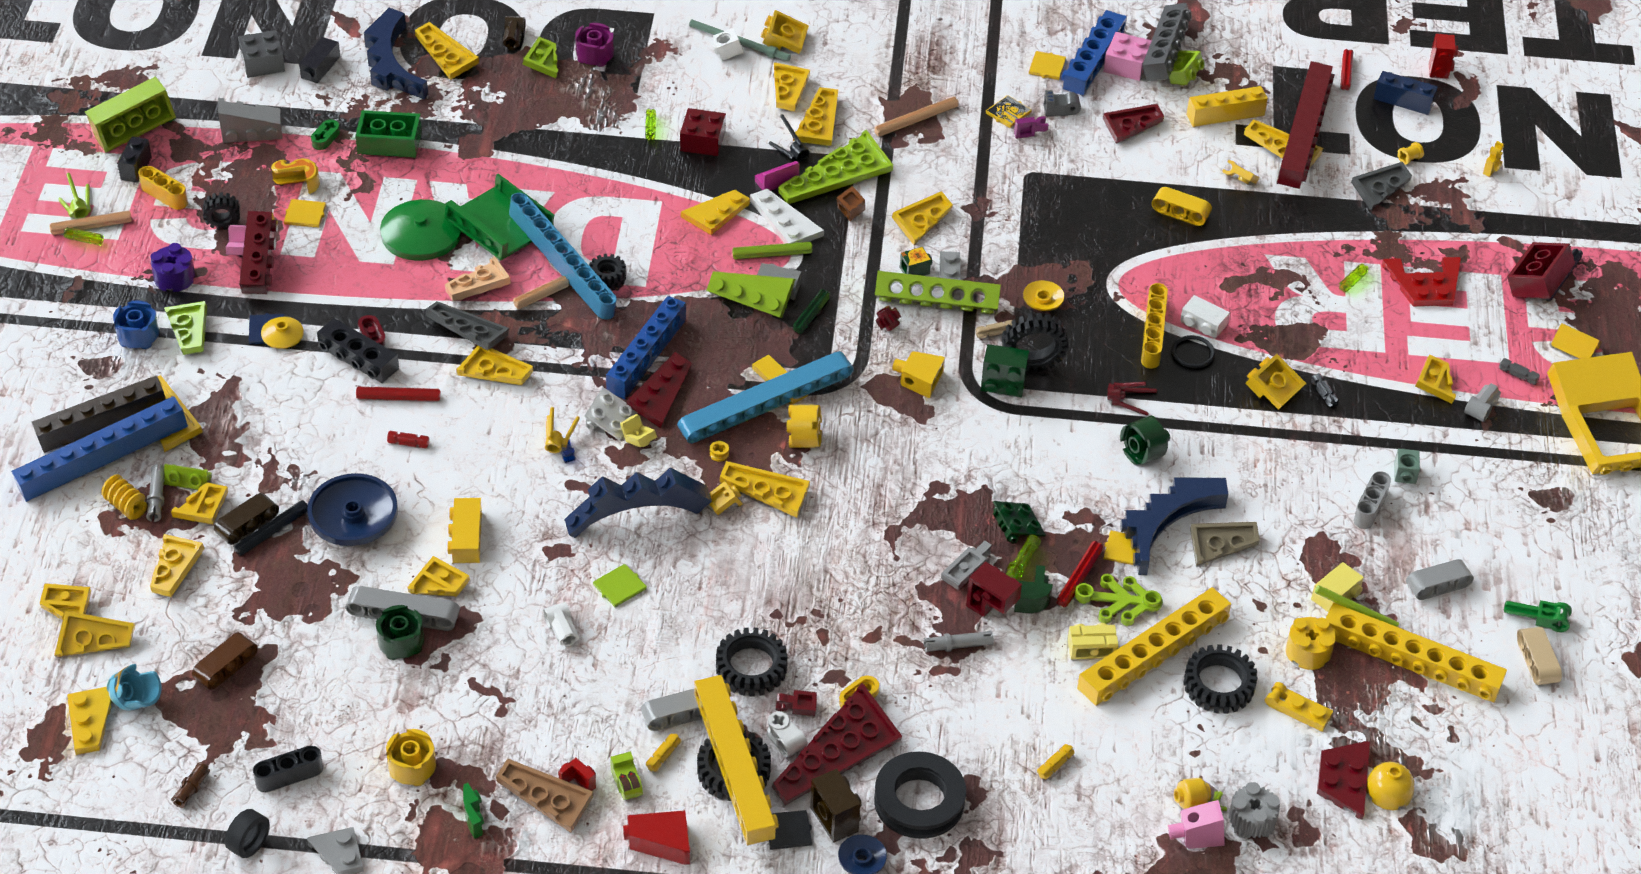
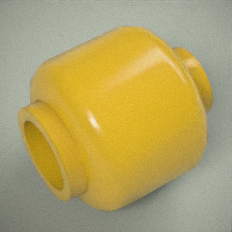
(1192, 792)

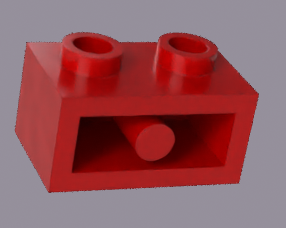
(1442, 56)

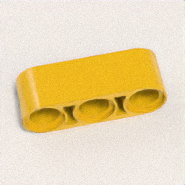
(163, 187)
(1181, 206)

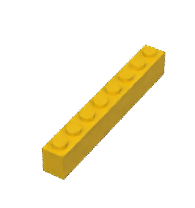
(735, 761)

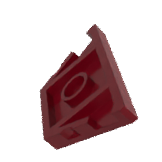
(1344, 776)

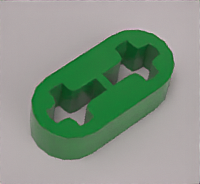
(322, 133)

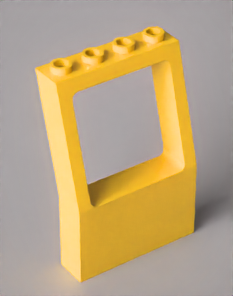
(1597, 386)

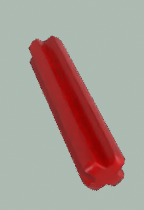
(1346, 72)

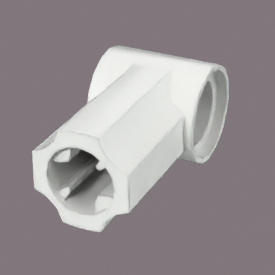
(559, 619)

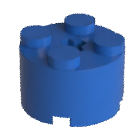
(136, 325)

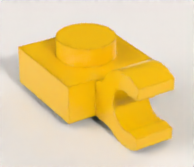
(1244, 175)

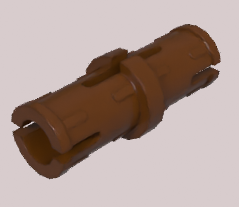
(190, 785)

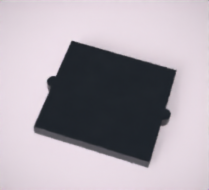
(792, 830)

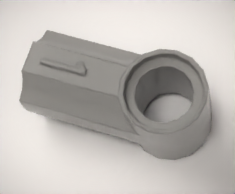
(1482, 404)

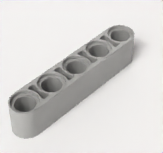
(371, 602)

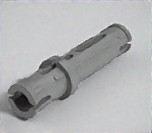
(155, 498)
(948, 642)

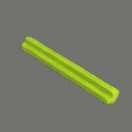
(772, 250)

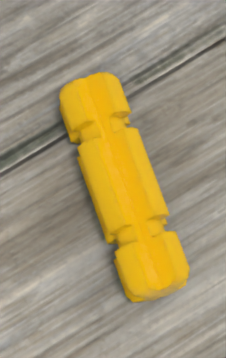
(663, 752)
(1055, 761)

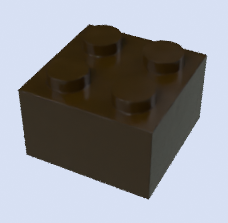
(835, 805)

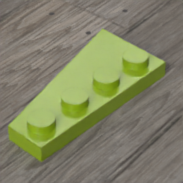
(757, 291)

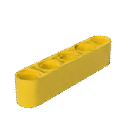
(1154, 325)

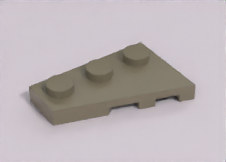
(1222, 539)

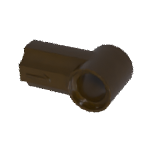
(514, 28)

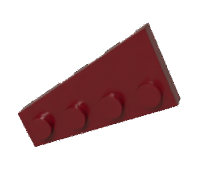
(660, 390)

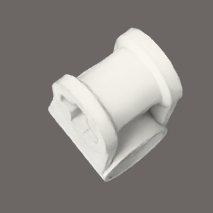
(785, 734)

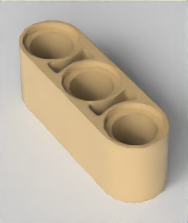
(1539, 655)

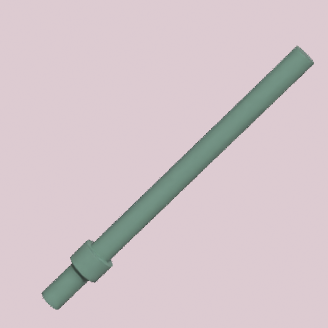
(771, 51)

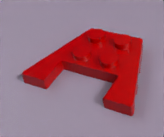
(1429, 287)

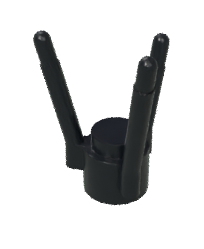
(797, 148)

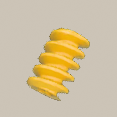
(124, 497)

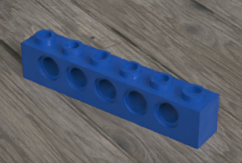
(1092, 54)
(646, 347)

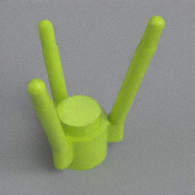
(78, 207)

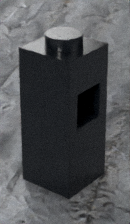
(319, 60)

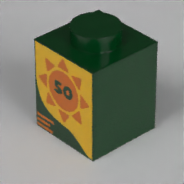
(915, 262)

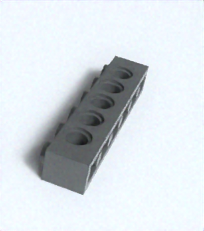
(1167, 42)

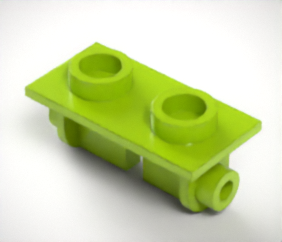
(185, 476)

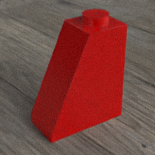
(659, 835)

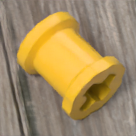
(1407, 154)

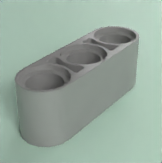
(1372, 499)
(1439, 579)
(671, 710)

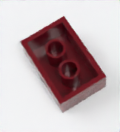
(1541, 270)

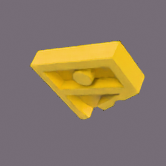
(1436, 379)
(438, 579)

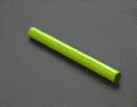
(1343, 601)

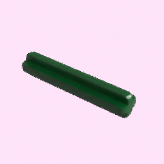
(811, 311)

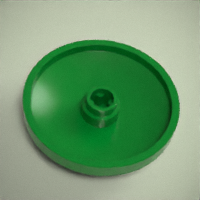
(418, 230)

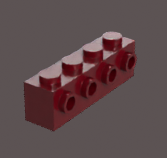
(257, 252)

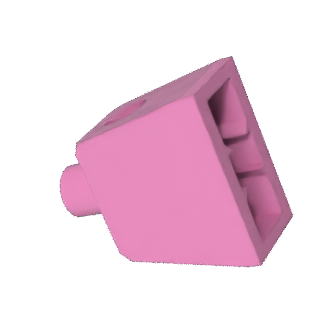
(1200, 826)

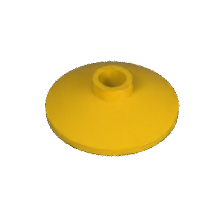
(1043, 295)
(282, 332)

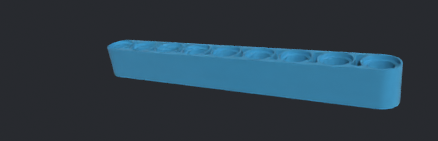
(562, 256)
(765, 397)

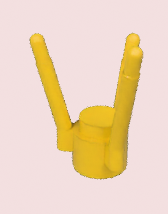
(554, 439)

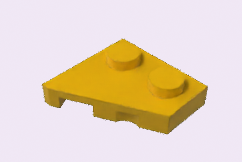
(203, 504)
(63, 598)

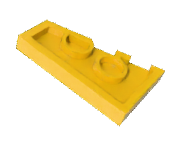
(789, 85)
(716, 212)
(922, 216)
(494, 366)
(174, 563)
(91, 634)
(88, 718)

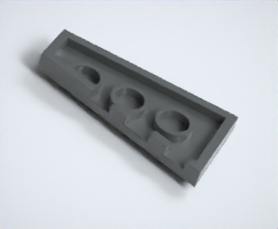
(474, 328)

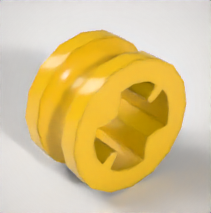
(719, 455)

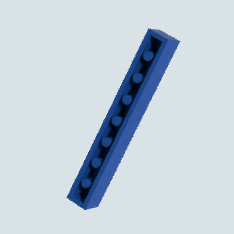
(99, 448)

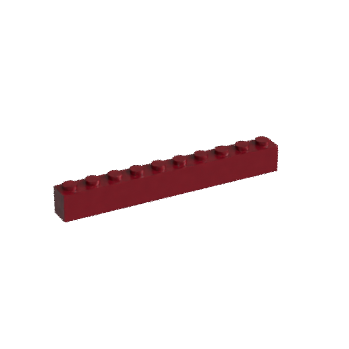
(1306, 125)

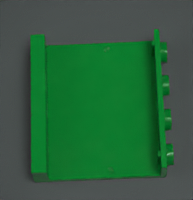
(488, 219)

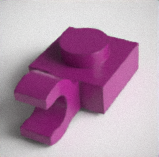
(1028, 126)

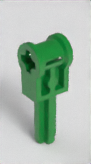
(1546, 614)

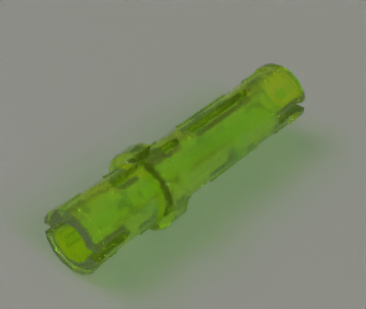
(1029, 549)

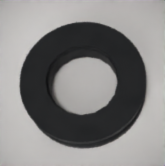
(914, 822)

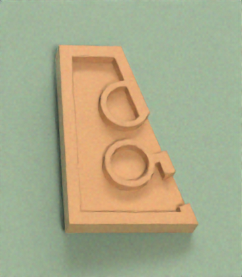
(479, 281)

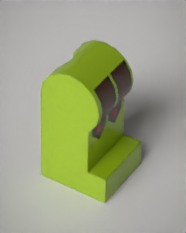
(626, 775)

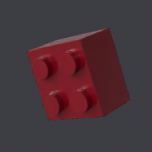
(702, 132)

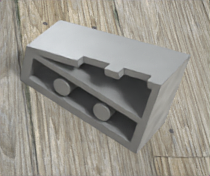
(248, 122)

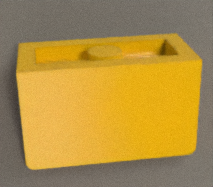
(1575, 342)

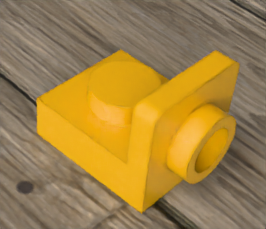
(724, 497)

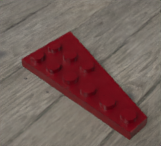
(846, 740)

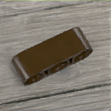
(246, 518)

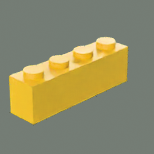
(1226, 106)

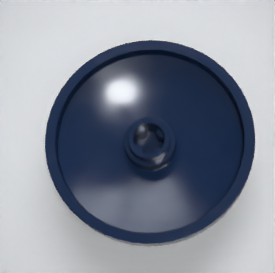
(352, 509)

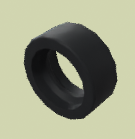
(247, 833)

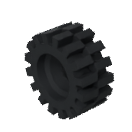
(221, 202)
(611, 264)

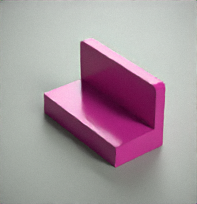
(775, 177)

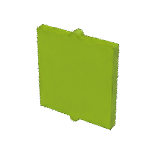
(619, 585)

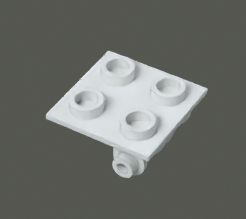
(607, 413)

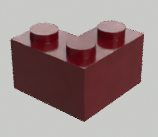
(991, 589)

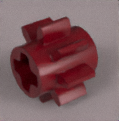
(888, 318)

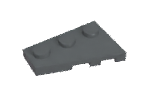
(1381, 183)

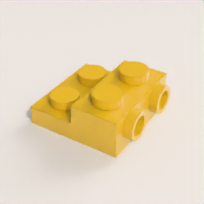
(784, 32)
(1275, 381)

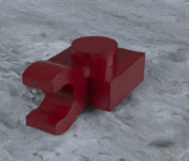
(800, 702)

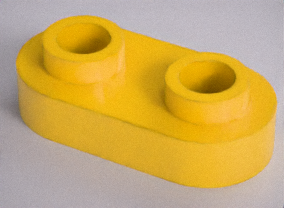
(870, 683)

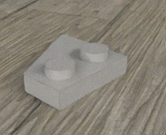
(338, 850)

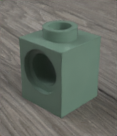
(1407, 466)

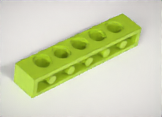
(908, 281)

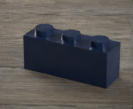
(1405, 92)

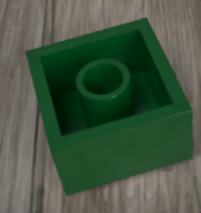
(1004, 370)

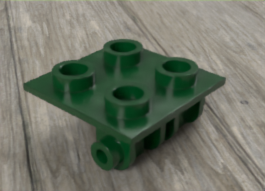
(1016, 520)

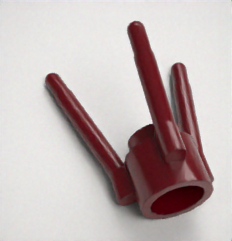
(1117, 392)

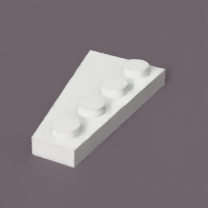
(784, 219)

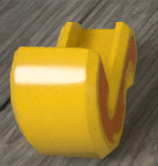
(296, 171)

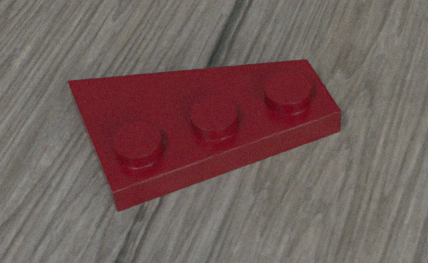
(1131, 121)

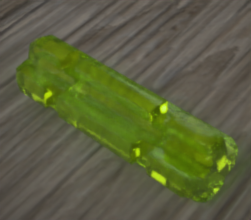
(650, 124)
(83, 236)
(1353, 277)

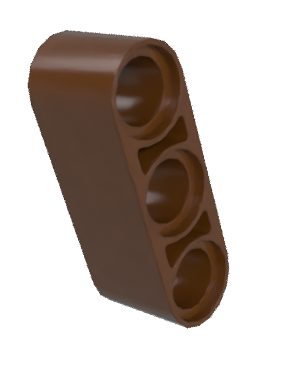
(224, 660)

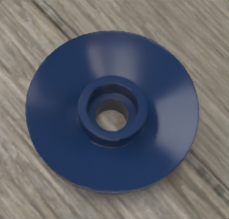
(865, 848)

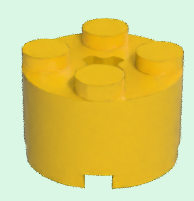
(804, 426)
(1310, 642)
(411, 757)

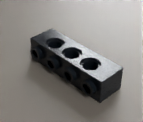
(358, 350)

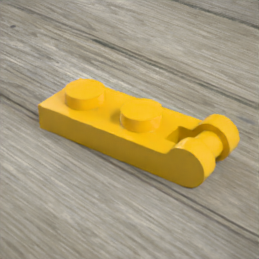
(1298, 707)

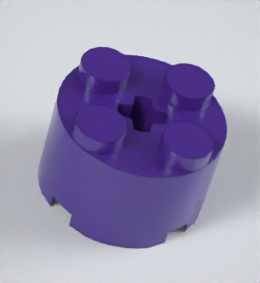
(173, 268)

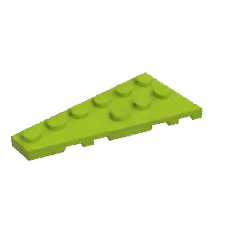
(840, 168)

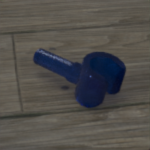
(568, 454)

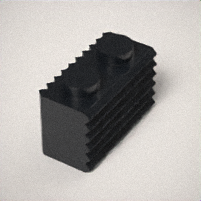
(134, 157)

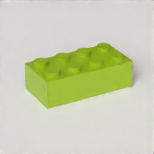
(130, 114)

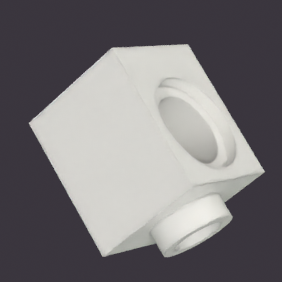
(727, 44)

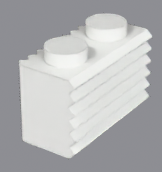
(1204, 316)

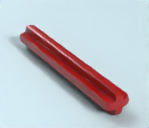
(397, 393)
(1079, 573)

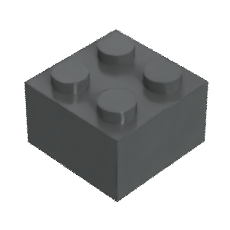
(261, 53)

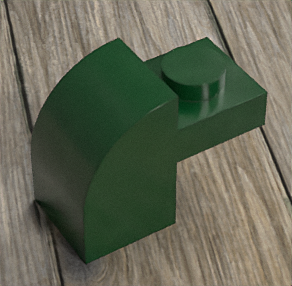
(1035, 595)

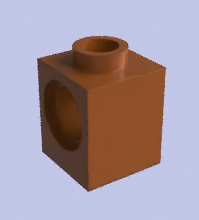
(851, 203)

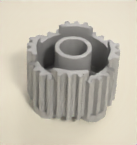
(1254, 811)

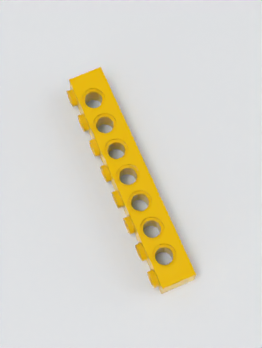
(1154, 646)
(1416, 653)

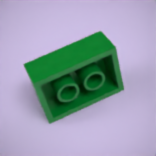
(388, 133)

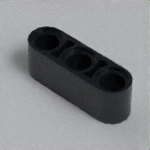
(288, 768)

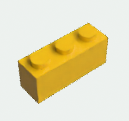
(465, 530)

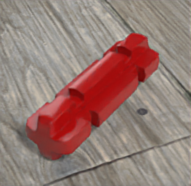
(408, 439)

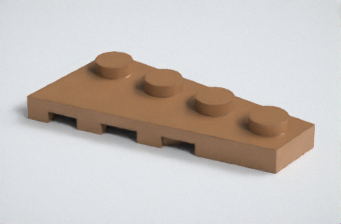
(548, 794)

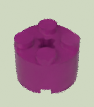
(594, 44)

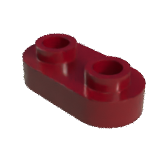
(370, 327)

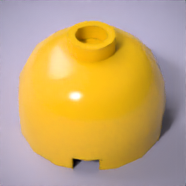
(1390, 785)

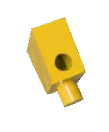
(920, 372)

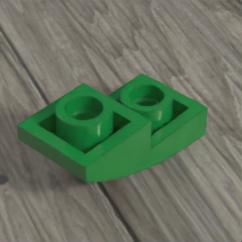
(472, 810)

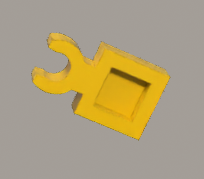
(1494, 162)

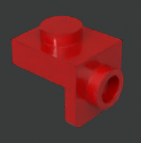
(580, 773)

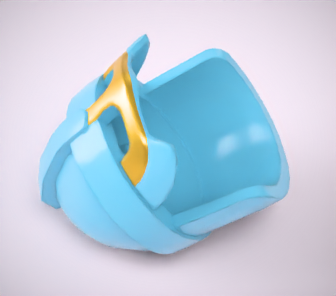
(134, 690)

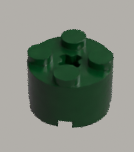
(1144, 440)
(400, 632)

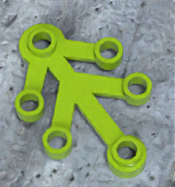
(1145, 601)

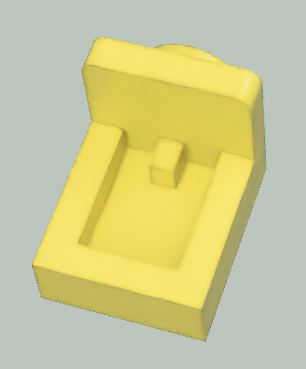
(636, 433)

